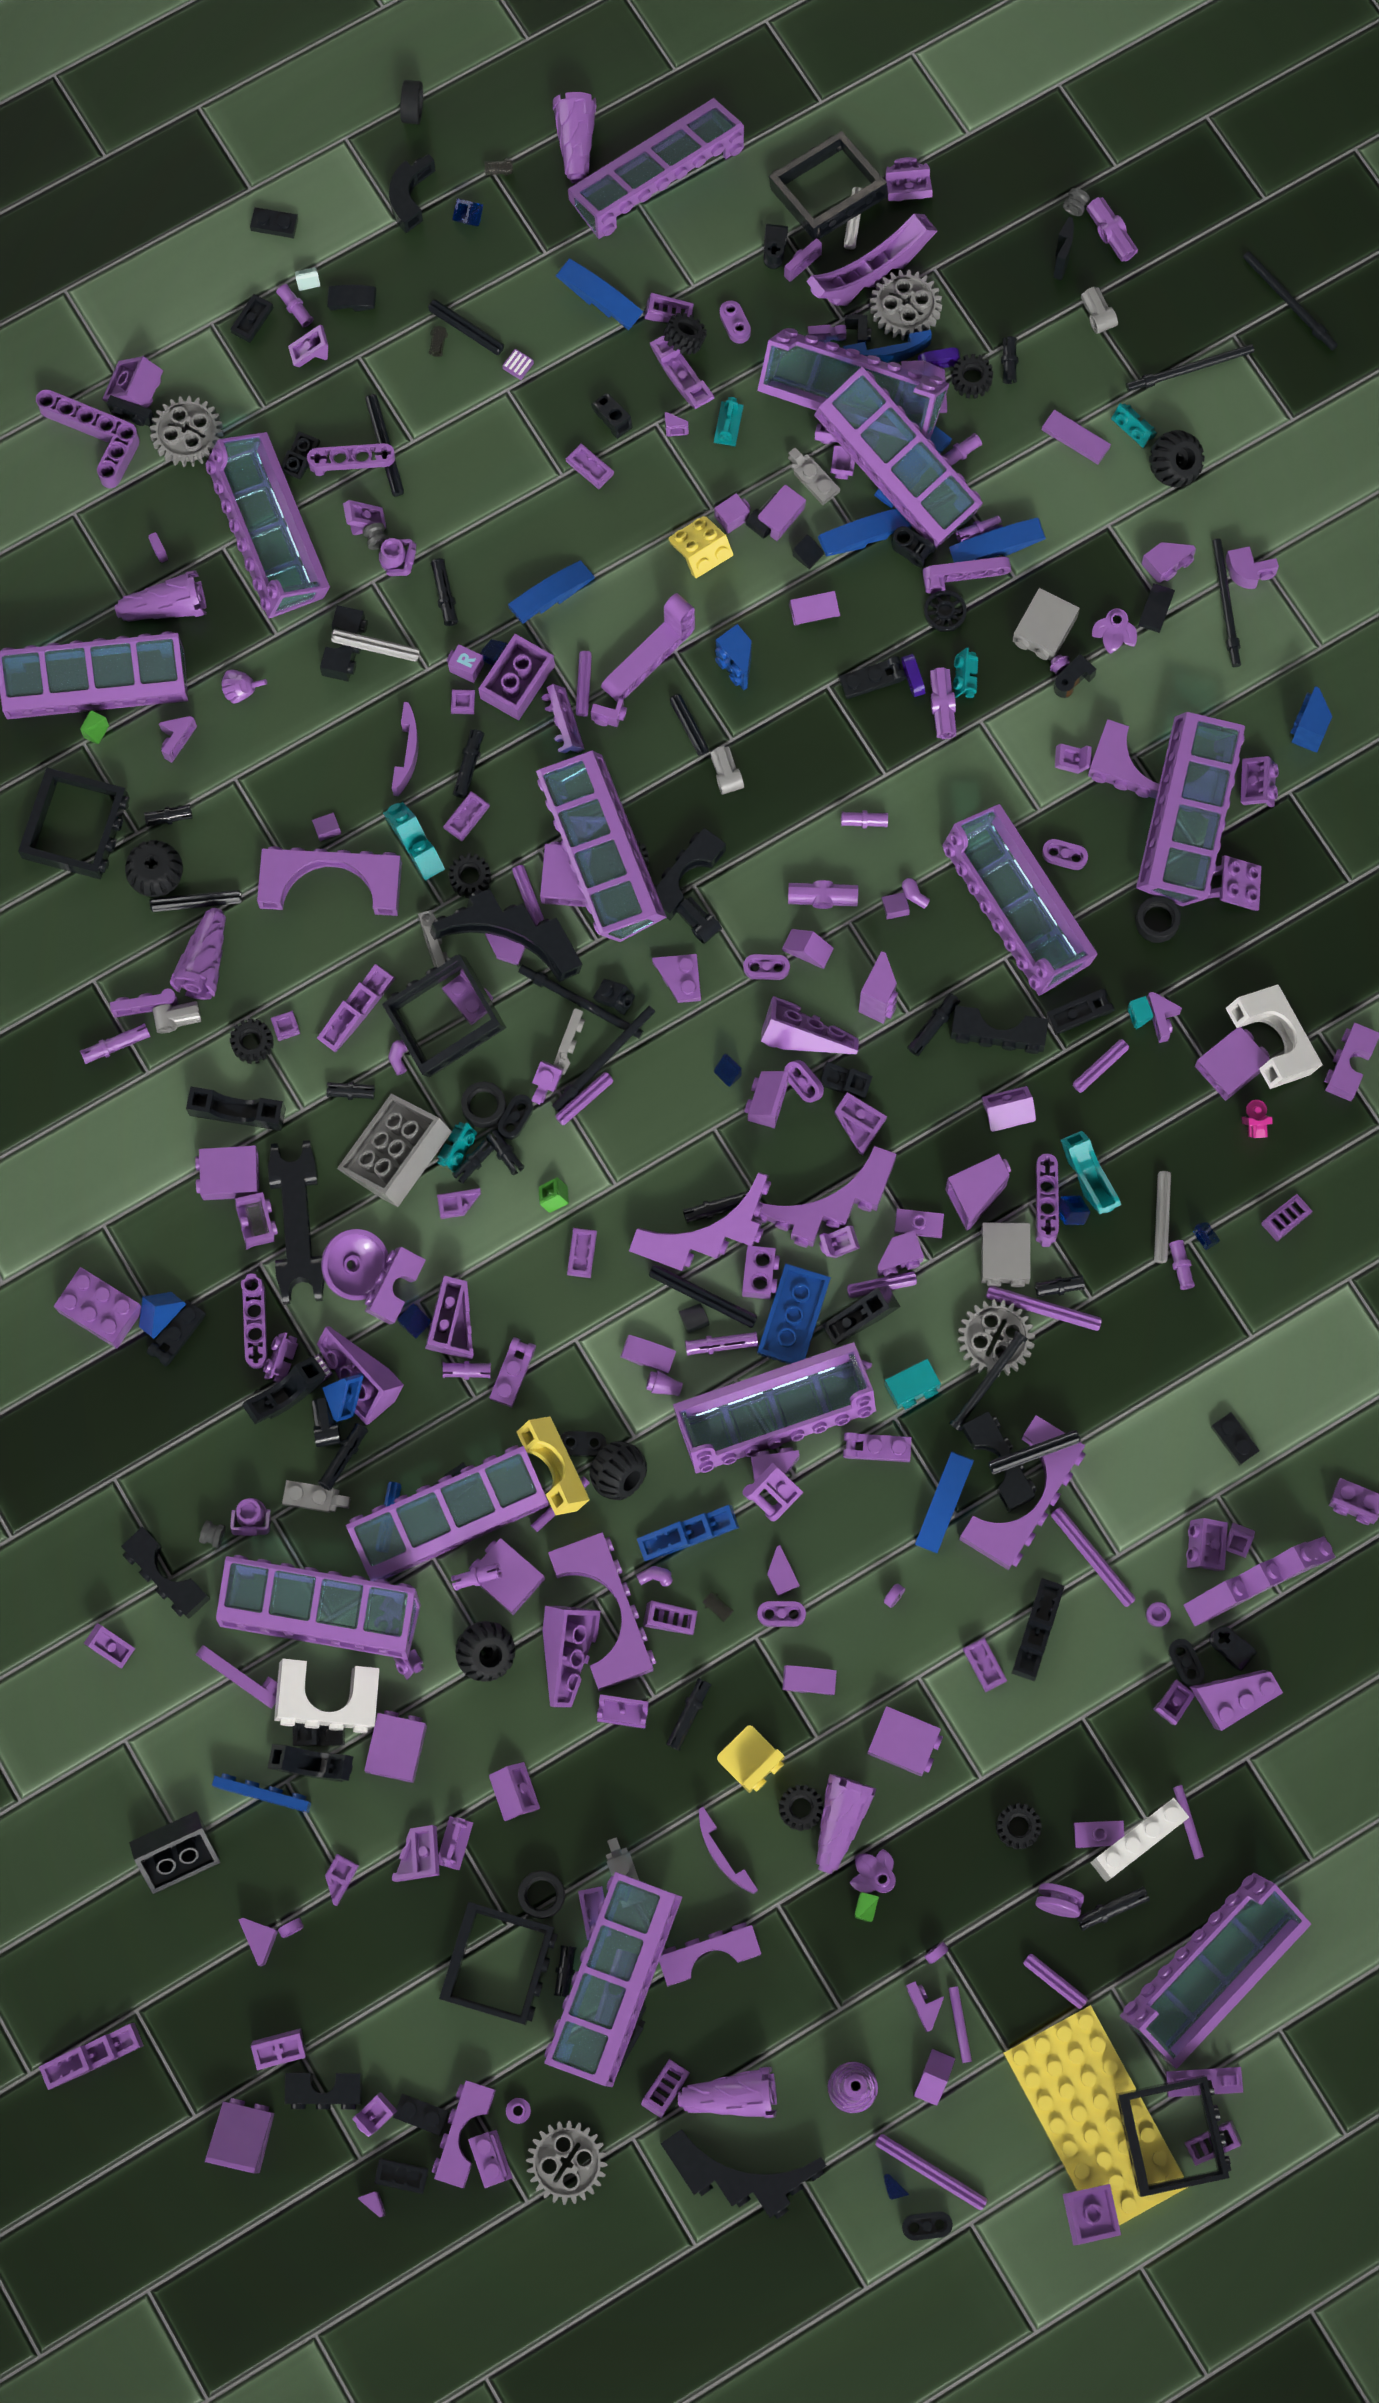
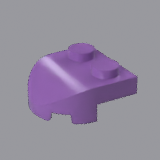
(908, 180)

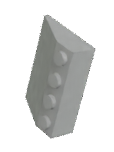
(395, 1149)

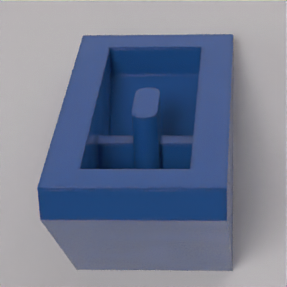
(158, 1311)
(343, 1396)

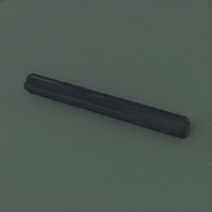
(382, 437)
(703, 1296)

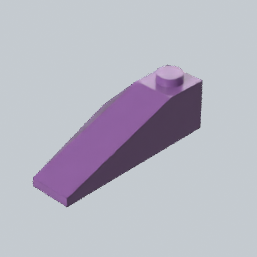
(793, 1030)
(379, 1383)
(566, 1645)

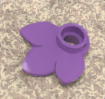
(1113, 633)
(871, 1870)

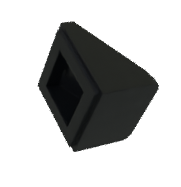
(807, 552)
(694, 1318)

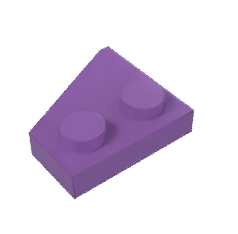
(680, 975)
(859, 1121)
(419, 1855)

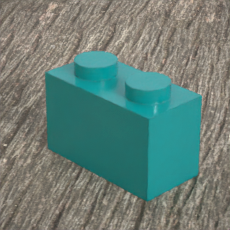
(912, 1385)

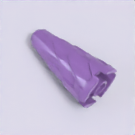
(575, 128)
(172, 598)
(200, 962)
(843, 1812)
(840, 2087)
(740, 2095)

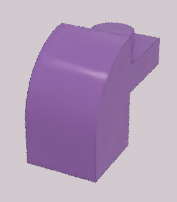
(1245, 571)

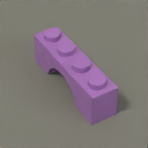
(739, 1944)
(453, 2165)

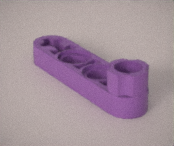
(350, 462)
(937, 575)
(1047, 1198)
(254, 1322)
(264, 1693)

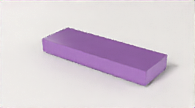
(1076, 437)

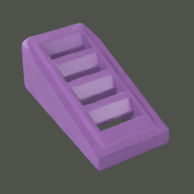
(660, 301)
(1272, 1228)
(671, 1609)
(653, 2106)
(1190, 2144)

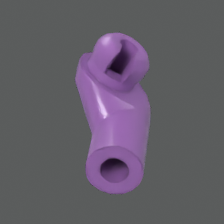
(912, 893)
(395, 1055)
(656, 1573)

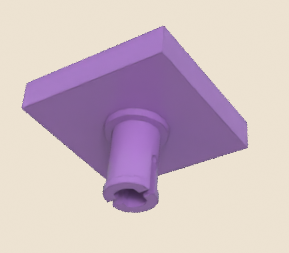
(1091, 2214)

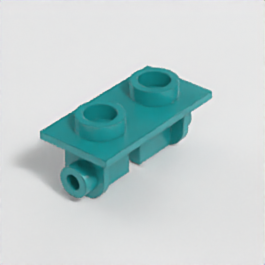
(1128, 421)
(728, 422)
(965, 664)
(462, 1138)

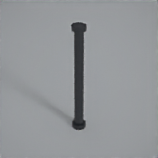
(988, 1380)

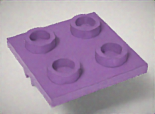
(1239, 883)

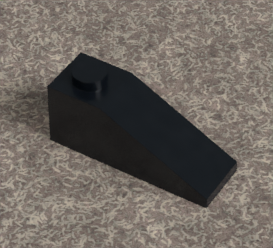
(861, 1314)

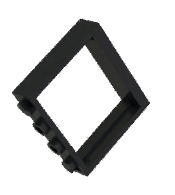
(841, 212)
(37, 817)
(462, 1046)
(459, 1952)
(1216, 2137)

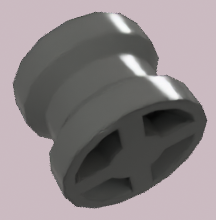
(1075, 203)
(375, 535)
(212, 1534)

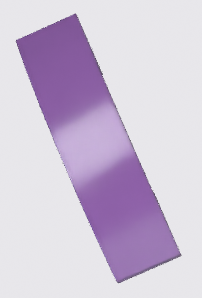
(681, 374)
(403, 774)
(740, 1879)

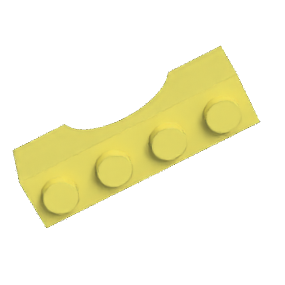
(543, 1440)

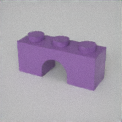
(1358, 1043)
(383, 1302)

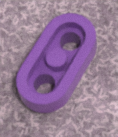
(734, 320)
(1065, 853)
(766, 967)
(803, 1083)
(781, 1613)

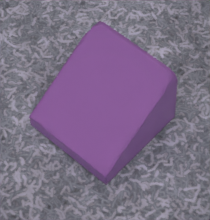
(675, 426)
(326, 827)
(895, 906)
(1239, 1540)
(374, 2203)

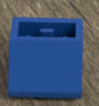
(734, 655)
(1311, 721)

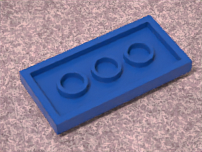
(793, 1315)

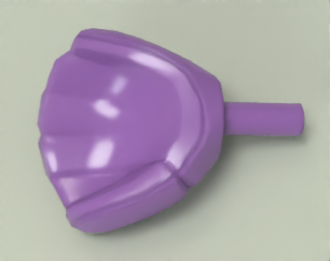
(238, 685)

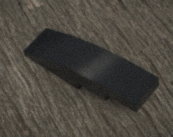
(1038, 1629)

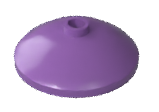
(368, 1260)

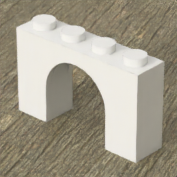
(1273, 1009)
(294, 1706)
(1139, 1839)

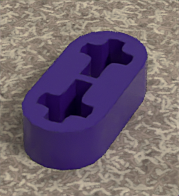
(942, 358)
(913, 675)

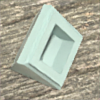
(307, 278)

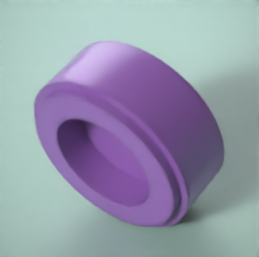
(894, 1595)
(1158, 1614)
(291, 1928)
(936, 1953)

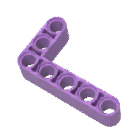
(95, 428)
(677, 627)

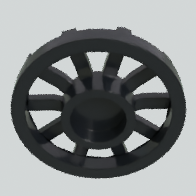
(945, 610)

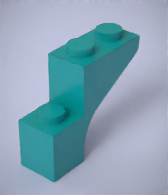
(414, 840)
(1092, 1179)

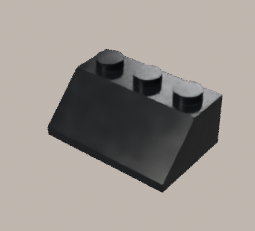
(174, 1852)

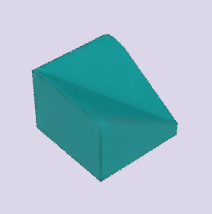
(1140, 1012)

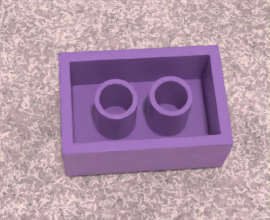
(516, 677)
(98, 1307)

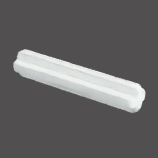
(852, 228)

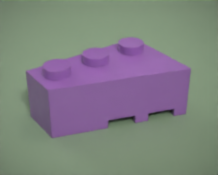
(450, 1323)
(1235, 1697)

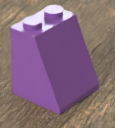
(977, 1188)
(240, 2136)

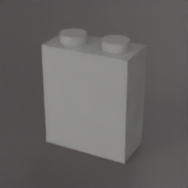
(1045, 625)
(1005, 1254)

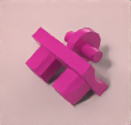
(1257, 1119)

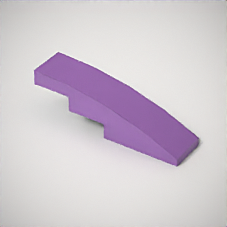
(355, 1008)
(91, 2056)

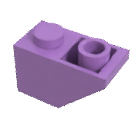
(1166, 559)
(901, 1253)
(783, 1460)

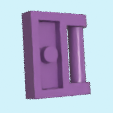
(778, 1486)

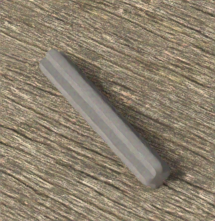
(375, 645)
(1162, 1217)

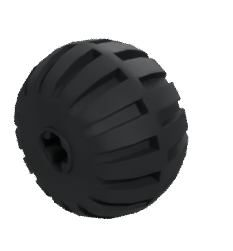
(1176, 458)
(163, 876)
(618, 1470)
(498, 1654)

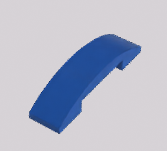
(895, 353)

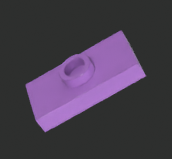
(802, 259)
(589, 466)
(466, 816)
(924, 1223)
(582, 1253)
(984, 1664)
(1098, 1833)
(590, 1901)

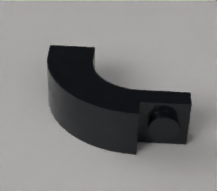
(402, 183)
(287, 1393)
(310, 1763)

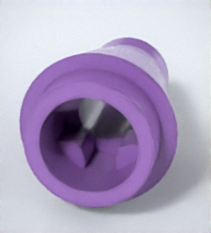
(662, 1384)

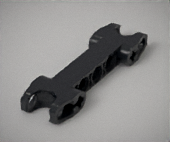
(293, 1180)

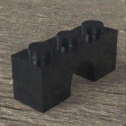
(340, 662)
(301, 2091)

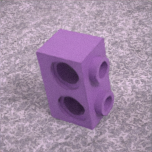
(755, 1272)

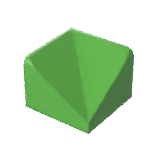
(94, 727)
(553, 1195)
(866, 1907)

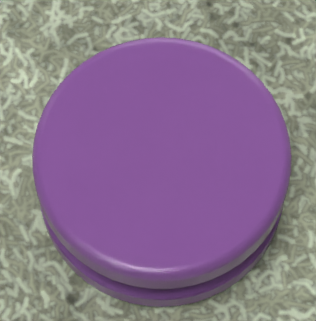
(1060, 1900)

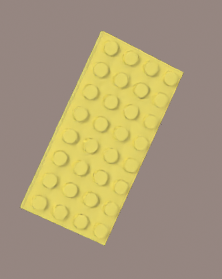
(1072, 2087)

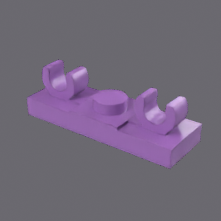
(563, 719)
(1223, 2080)

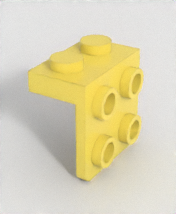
(702, 545)
(750, 1759)

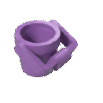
(395, 558)
(251, 1516)

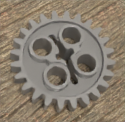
(905, 304)
(179, 448)
(976, 1329)
(548, 2149)

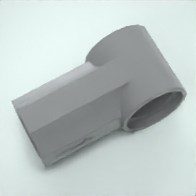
(1100, 314)
(728, 777)
(170, 1017)

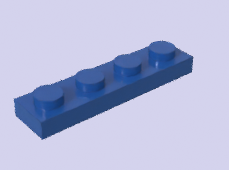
(272, 1795)

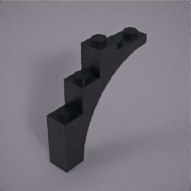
(514, 923)
(769, 2189)

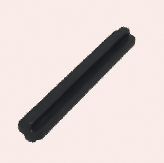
(466, 327)
(195, 900)
(1034, 1452)

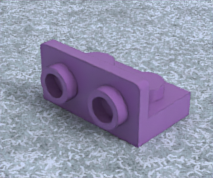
(1259, 781)
(465, 998)
(1355, 1501)
(1207, 1544)

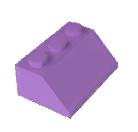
(879, 991)

